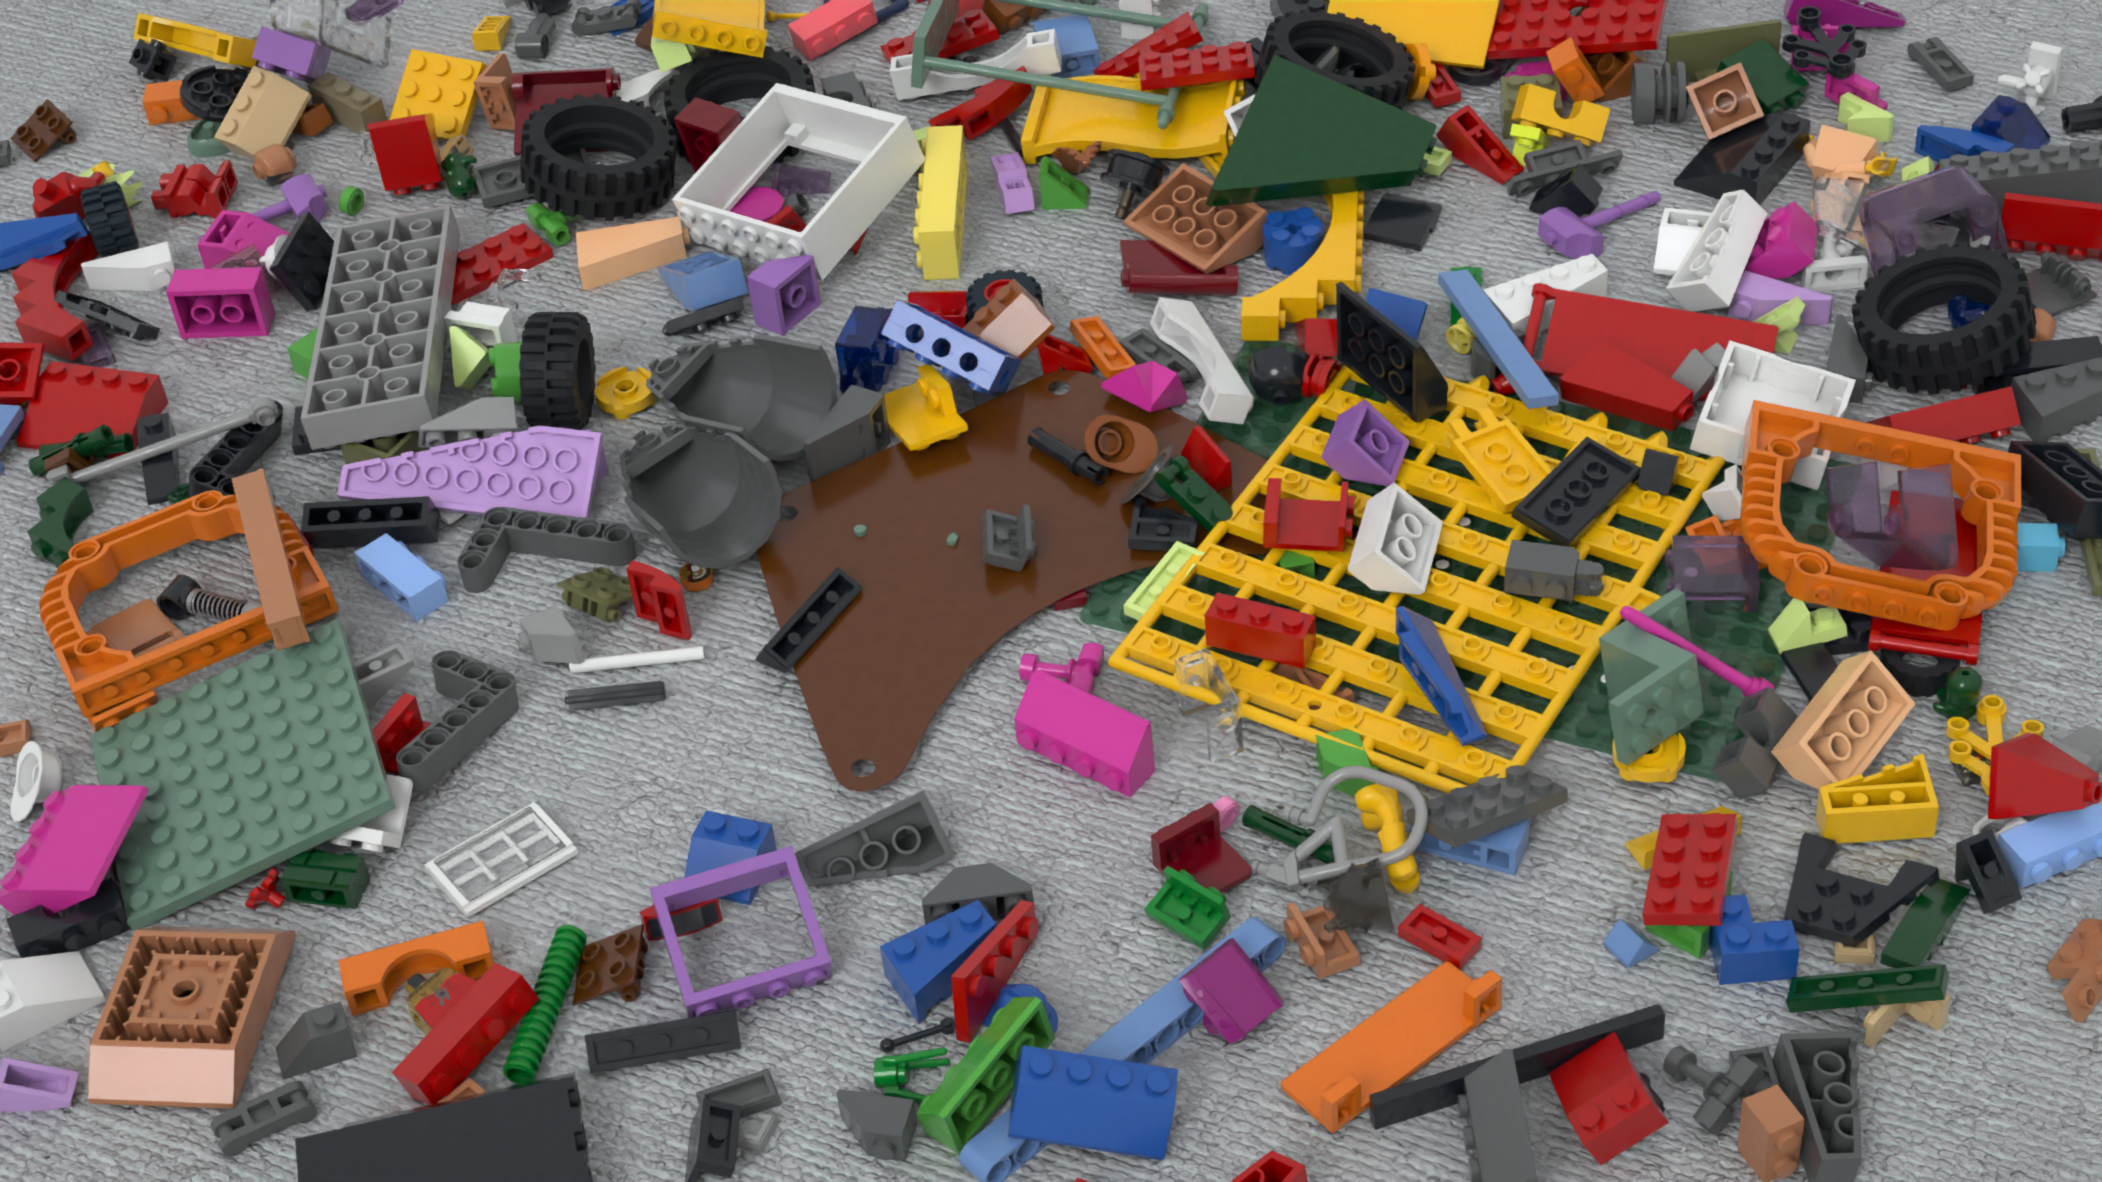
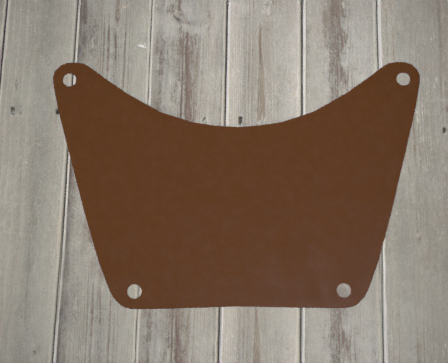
(937, 605)

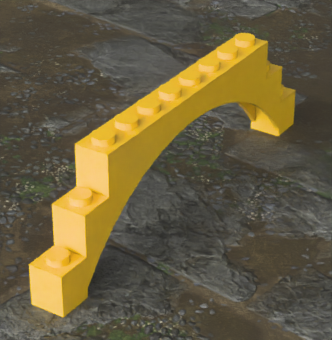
(1315, 282)

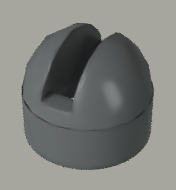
(797, 202)

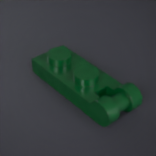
(1194, 494)

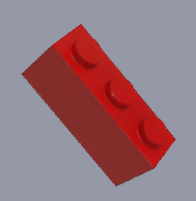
(1260, 630)

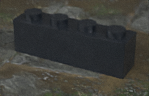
(2044, 356)
(363, 521)

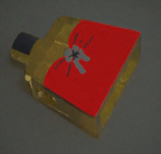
(434, 997)

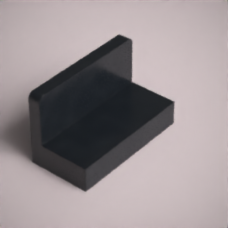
(713, 1140)

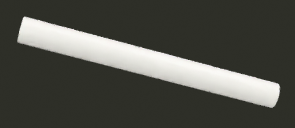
(638, 659)

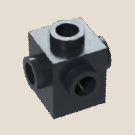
(153, 59)

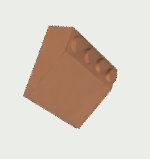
(1188, 228)

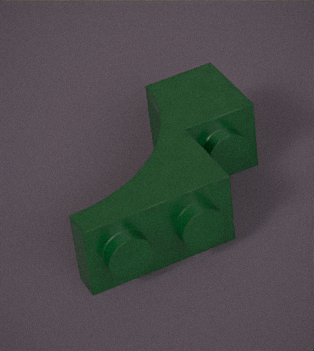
(62, 512)

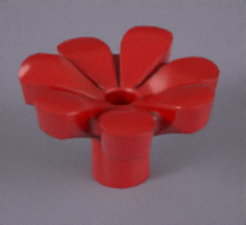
(266, 892)

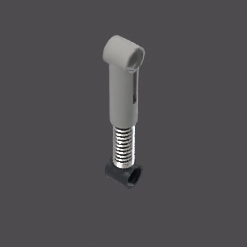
(186, 597)

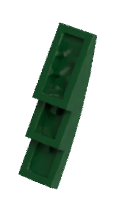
(1925, 925)

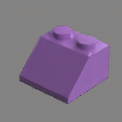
(784, 292)
(1365, 446)

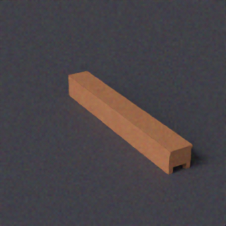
(270, 560)

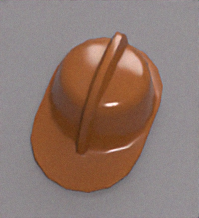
(1120, 444)

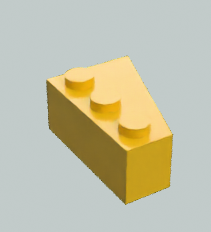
(1880, 806)

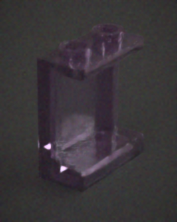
(1713, 569)

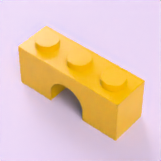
(1536, 109)

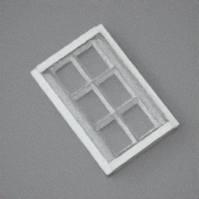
(501, 859)

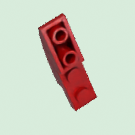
(989, 107)

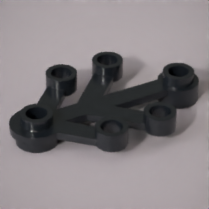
(1836, 64)

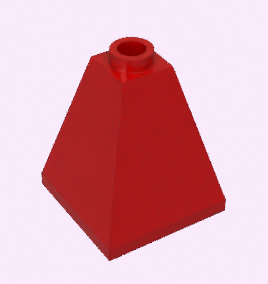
(2038, 778)

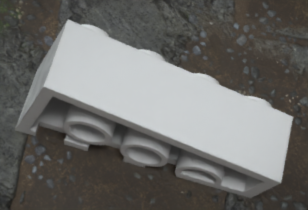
(1718, 254)

